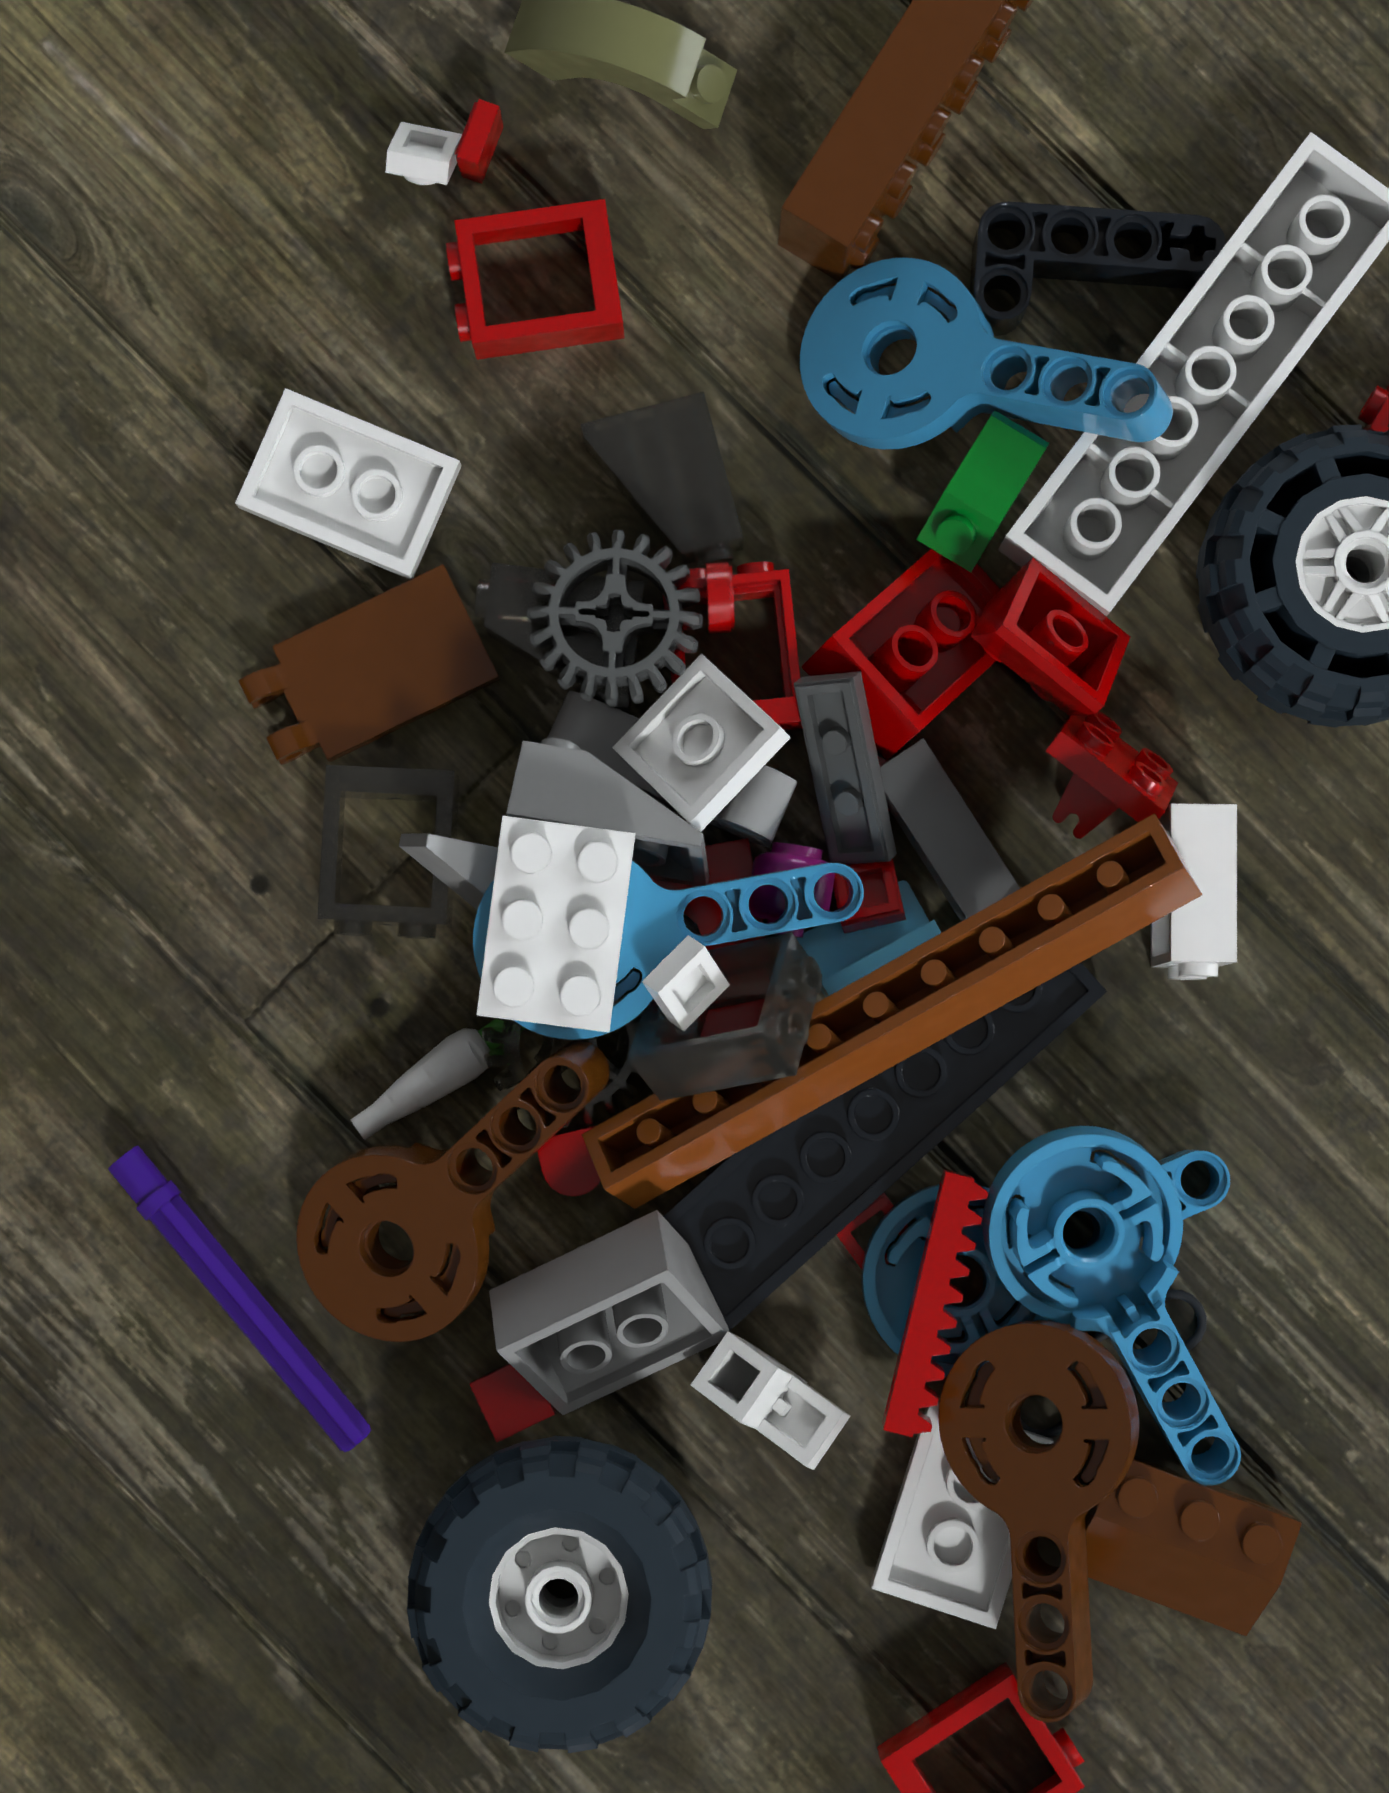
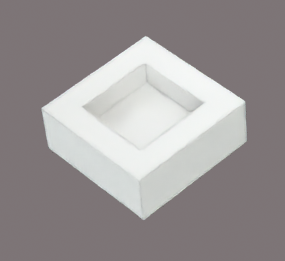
(422, 154)
(686, 983)

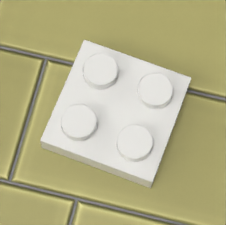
(701, 742)

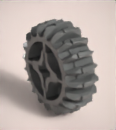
(586, 617)

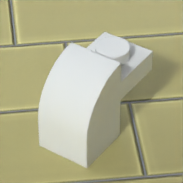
(770, 1399)

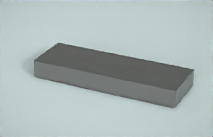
(845, 768)
(944, 831)

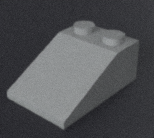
(576, 788)

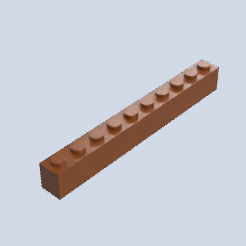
(906, 1008)

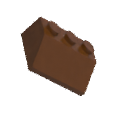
(1190, 1546)

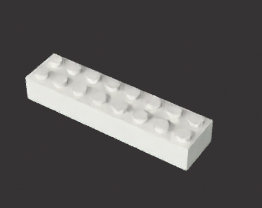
(1219, 368)

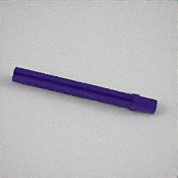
(241, 1300)

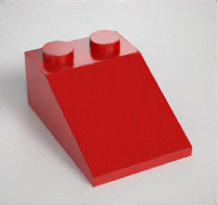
(912, 647)

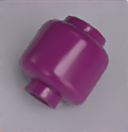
(767, 900)

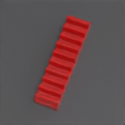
(927, 1309)

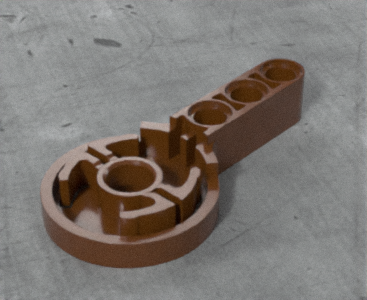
(437, 1201)
(1039, 1481)

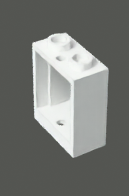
(1204, 931)

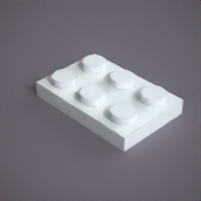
(348, 484)
(555, 924)
(942, 1541)

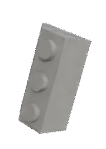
(606, 1314)

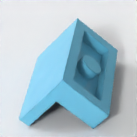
(855, 954)

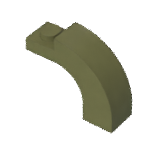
(625, 48)

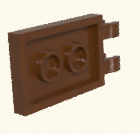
(373, 669)

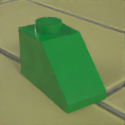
(982, 491)

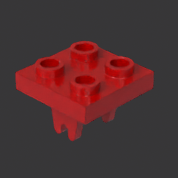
(1107, 774)

